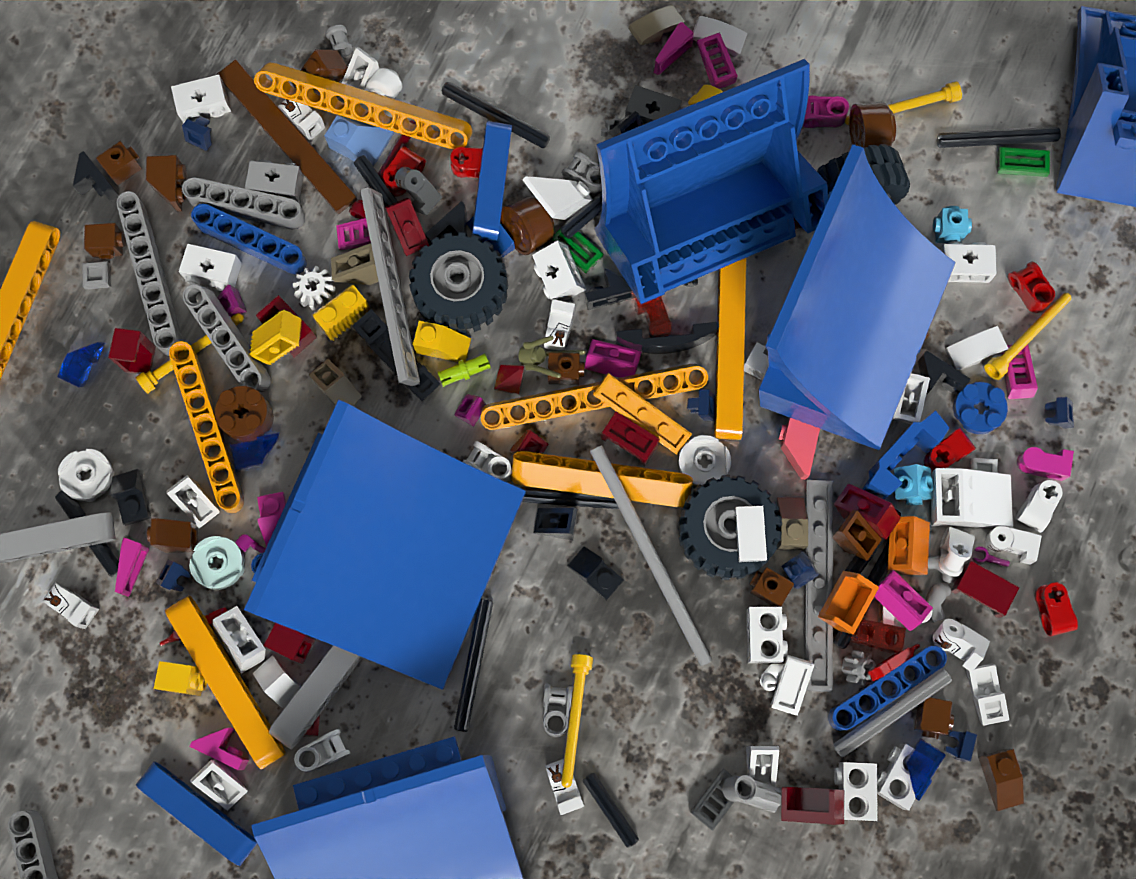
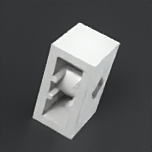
(201, 98)
(978, 254)
(200, 259)
(568, 279)
(239, 639)

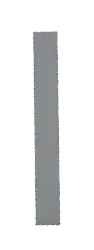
(390, 287)
(817, 633)

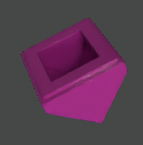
(231, 301)
(470, 409)

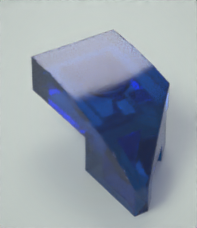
(78, 364)
(253, 453)
(922, 766)

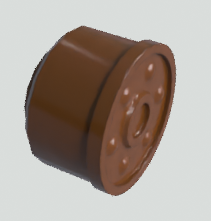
(871, 124)
(527, 224)

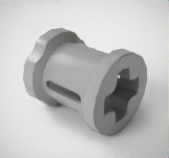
(338, 39)

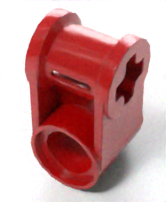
(403, 158)
(471, 159)
(1029, 283)
(950, 450)
(1057, 612)

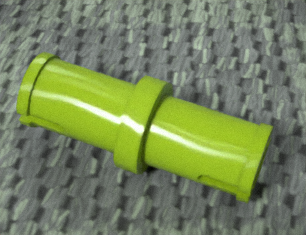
(464, 370)

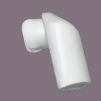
(771, 676)

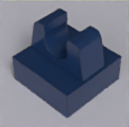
(197, 132)
(703, 405)
(1064, 413)
(800, 570)
(169, 576)
(965, 745)

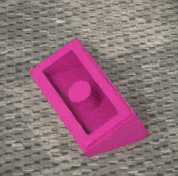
(612, 359)
(902, 601)

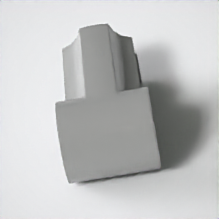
(753, 793)

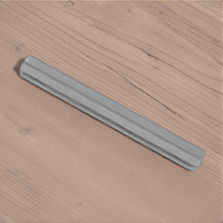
(892, 712)

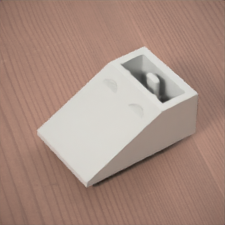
(971, 498)

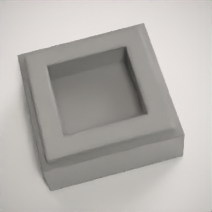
(96, 275)

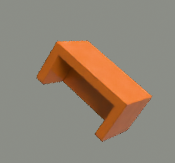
(909, 546)
(848, 602)

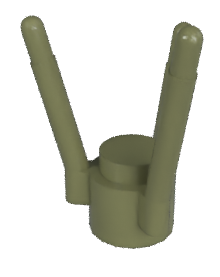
(533, 355)

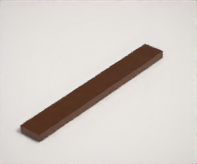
(287, 137)

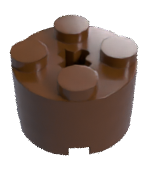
(236, 402)

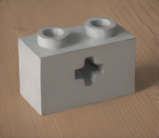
(275, 179)

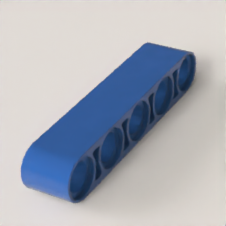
(492, 180)
(240, 231)
(898, 682)
(197, 813)

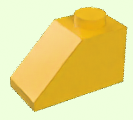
(441, 342)

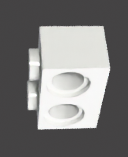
(758, 634)
(896, 771)
(865, 790)

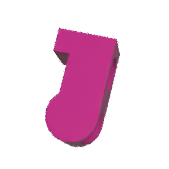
(1046, 465)

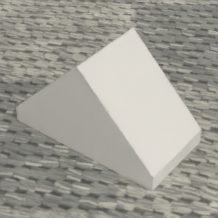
(360, 69)
(912, 400)
(193, 501)
(277, 681)
(763, 763)
(219, 784)

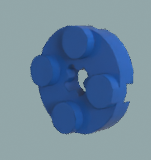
(969, 416)

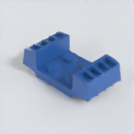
(922, 434)

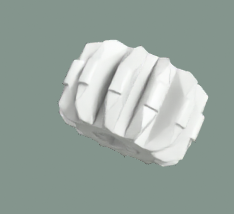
(305, 292)

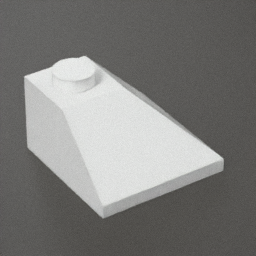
(559, 196)

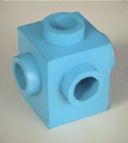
(951, 225)
(916, 484)

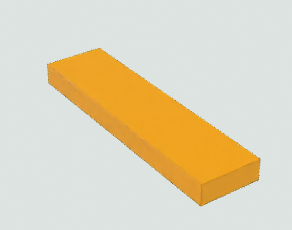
(642, 413)

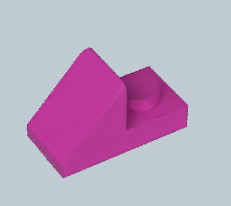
(270, 510)
(215, 747)

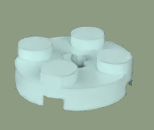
(231, 568)

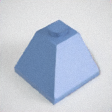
(357, 139)

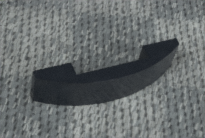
(377, 337)
(671, 344)

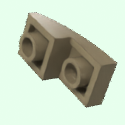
(653, 25)

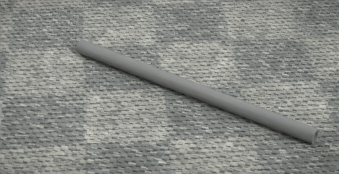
(651, 556)

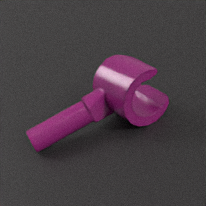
(245, 542)
(989, 558)

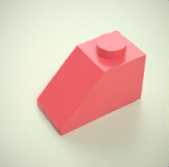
(799, 445)

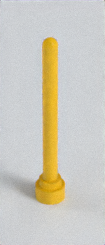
(951, 93)
(998, 366)
(150, 379)
(581, 665)

